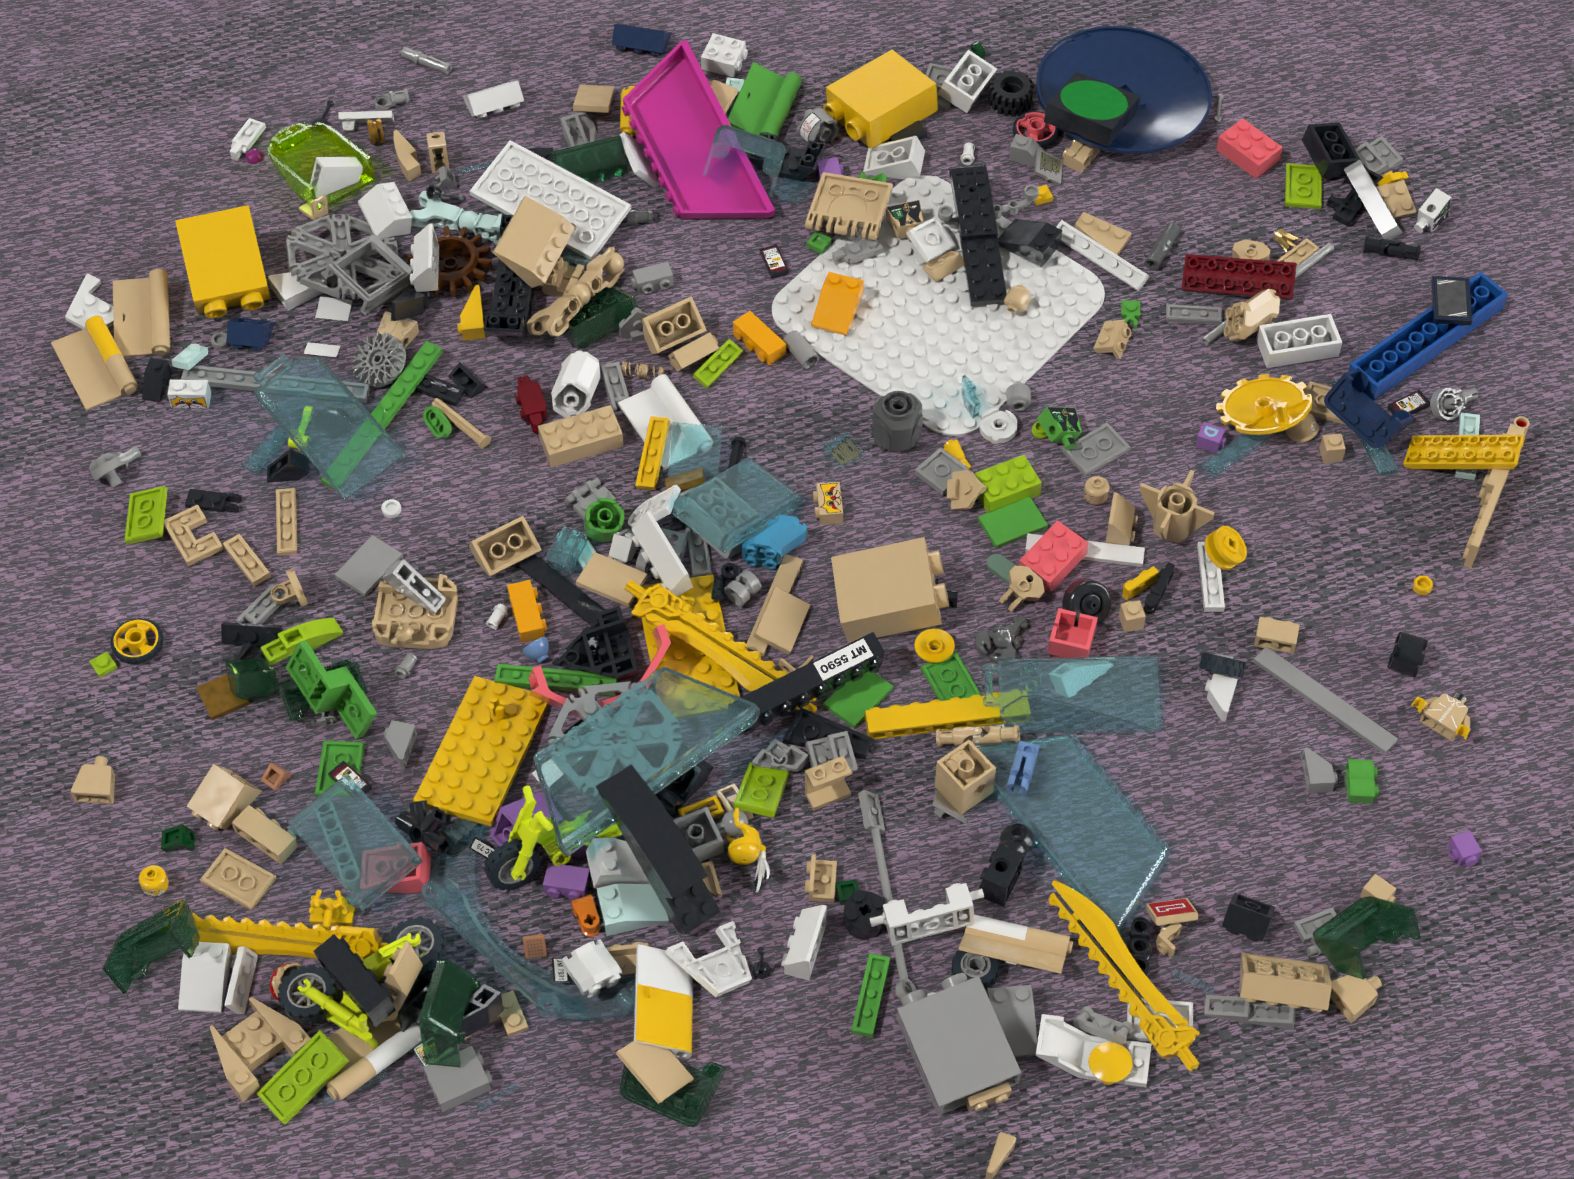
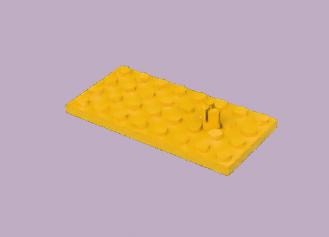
(682, 656)
(482, 751)

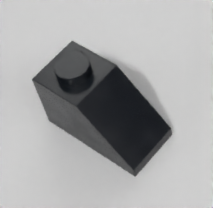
(156, 379)
(288, 467)

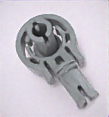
(1448, 403)
(107, 464)

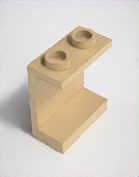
(827, 783)

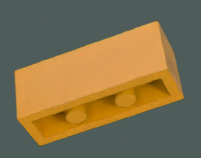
(759, 338)
(526, 611)

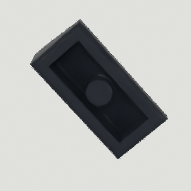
(465, 378)

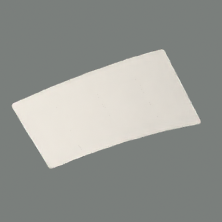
(329, 309)

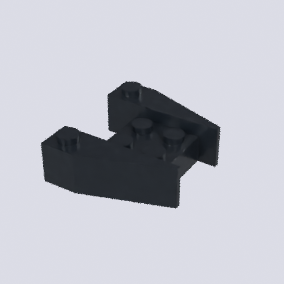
(481, 1008)

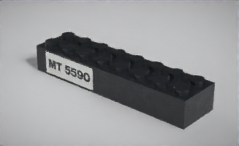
(816, 679)

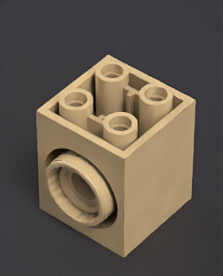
(965, 777)

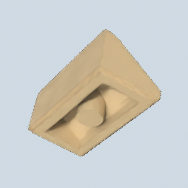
(944, 265)

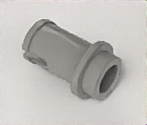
(403, 670)

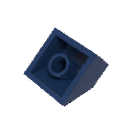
(249, 332)

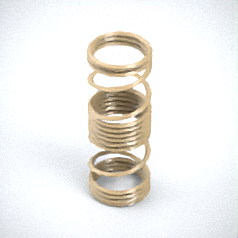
(643, 369)

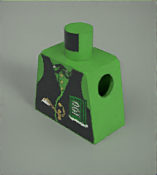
(1061, 425)

